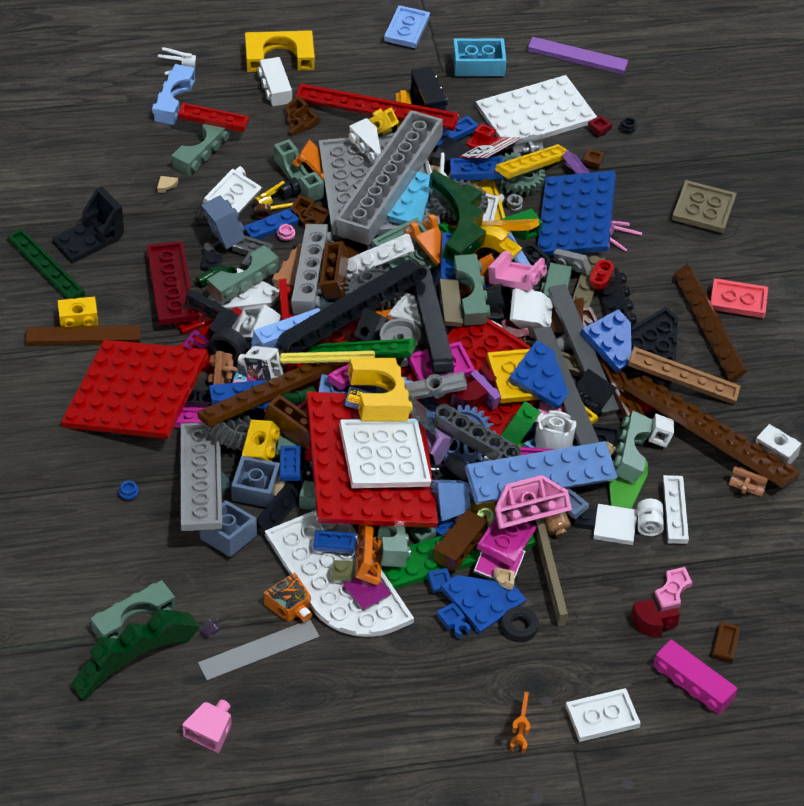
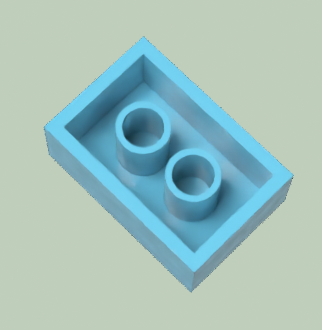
(479, 57)

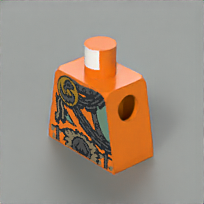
(289, 599)

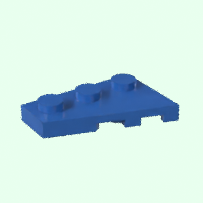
(225, 391)

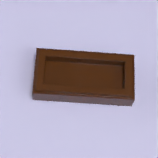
(726, 642)

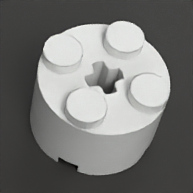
(554, 430)

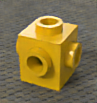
(384, 120)

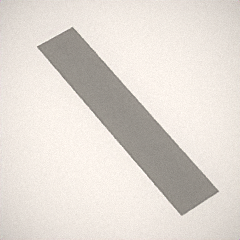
(258, 649)

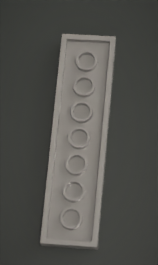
(200, 479)

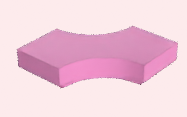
(669, 595)

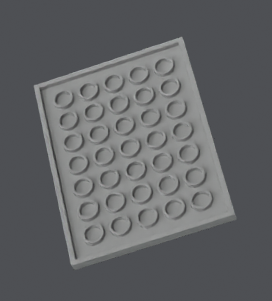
(344, 170)

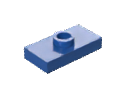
(290, 463)
(334, 542)

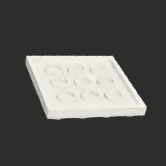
(384, 454)

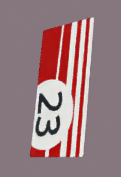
(490, 147)

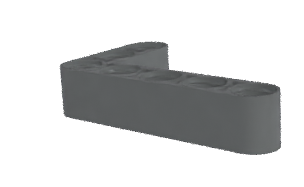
(470, 428)

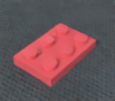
(739, 298)

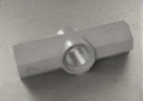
(448, 384)

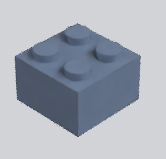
(224, 221)
(255, 481)
(236, 530)

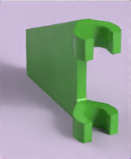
(625, 493)

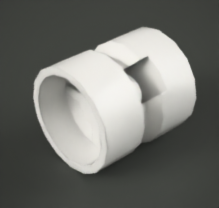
(650, 517)

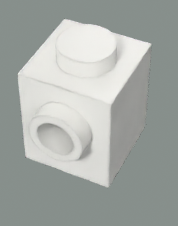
(661, 430)

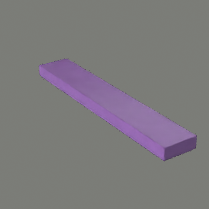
(578, 55)

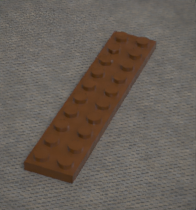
(712, 431)

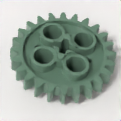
(524, 182)

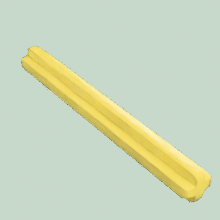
(324, 357)

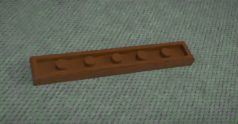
(81, 335)

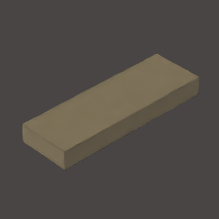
(450, 302)

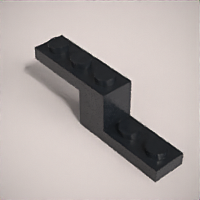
(222, 316)

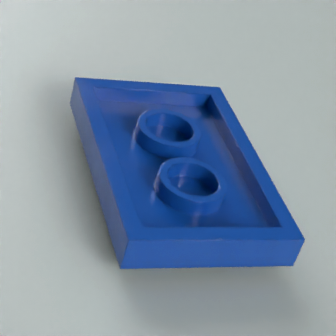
(475, 168)

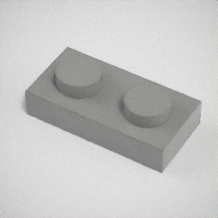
(576, 261)

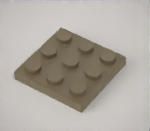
(704, 206)

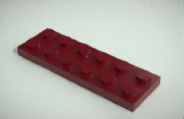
(170, 282)

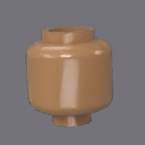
(557, 524)

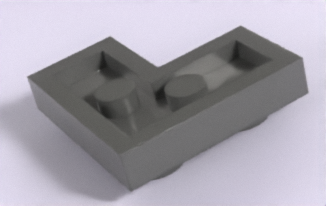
(248, 246)

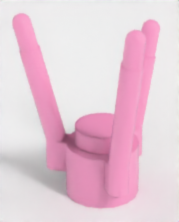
(613, 227)

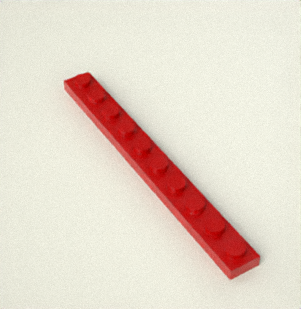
(368, 104)

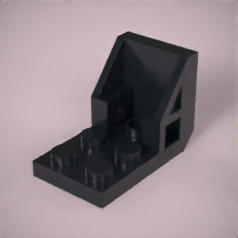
(100, 228)

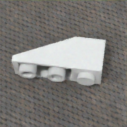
(365, 137)

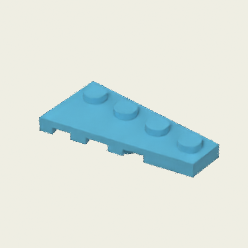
(412, 201)

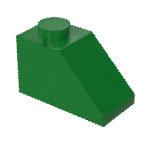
(520, 423)

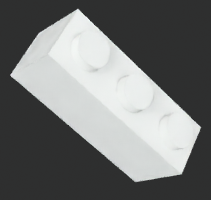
(275, 81)

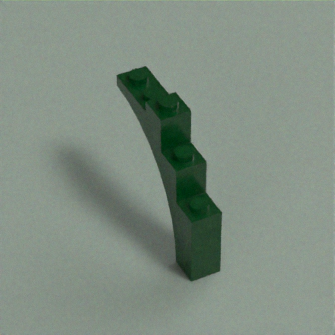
(464, 204)
(112, 653)

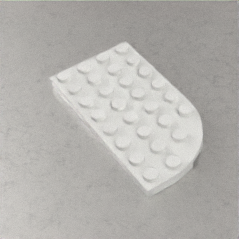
(329, 600)

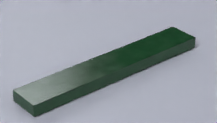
(45, 265)

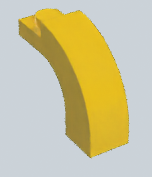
(498, 240)

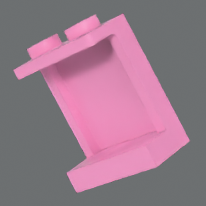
(516, 274)

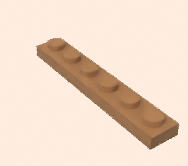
(684, 375)

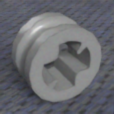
(517, 205)

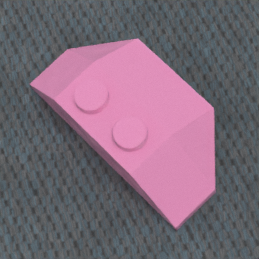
(530, 500)

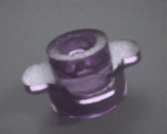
(210, 628)

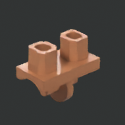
(223, 368)
(748, 481)

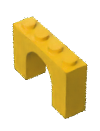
(297, 42)
(385, 374)

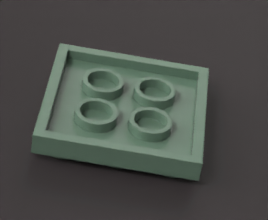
(419, 254)

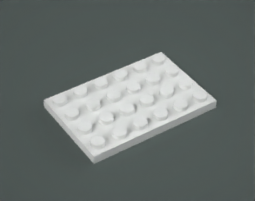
(536, 109)

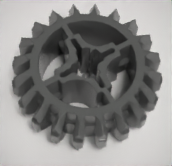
(232, 431)

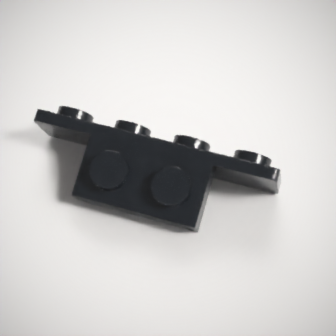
(617, 297)

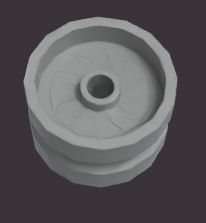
(401, 329)

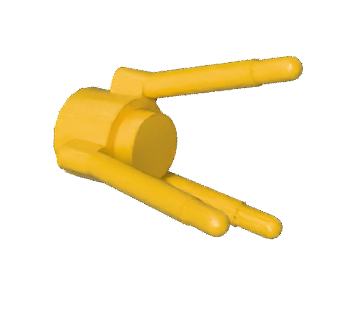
(266, 198)

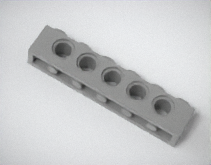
(307, 280)

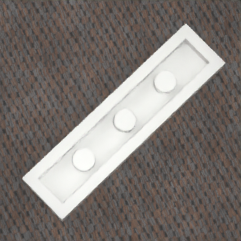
(381, 255)
(675, 509)

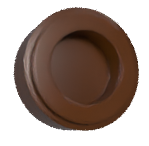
(262, 211)

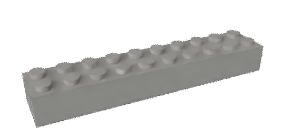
(389, 177)

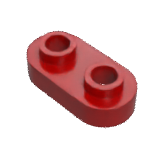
(601, 274)

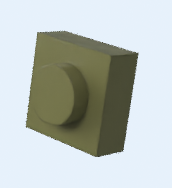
(342, 570)

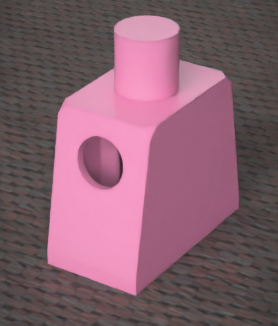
(209, 725)

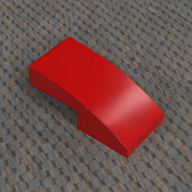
(481, 135)

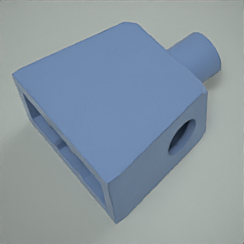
(451, 498)

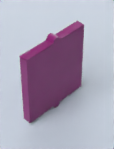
(366, 593)

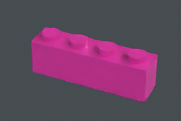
(695, 677)

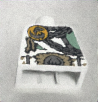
(261, 363)

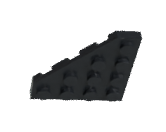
(658, 336)

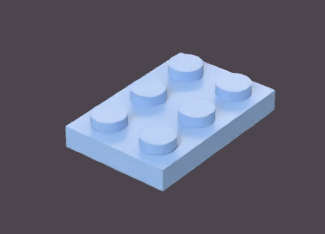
(407, 26)

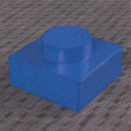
(437, 578)

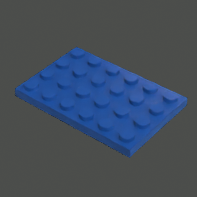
(577, 213)

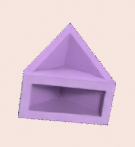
(438, 444)

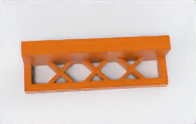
(366, 555)

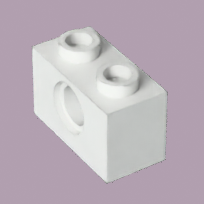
(779, 443)

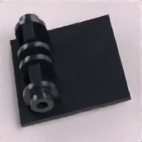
(594, 391)

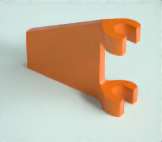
(311, 155)
(430, 240)
(521, 722)

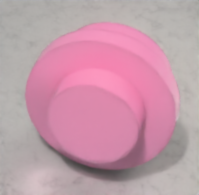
(286, 232)

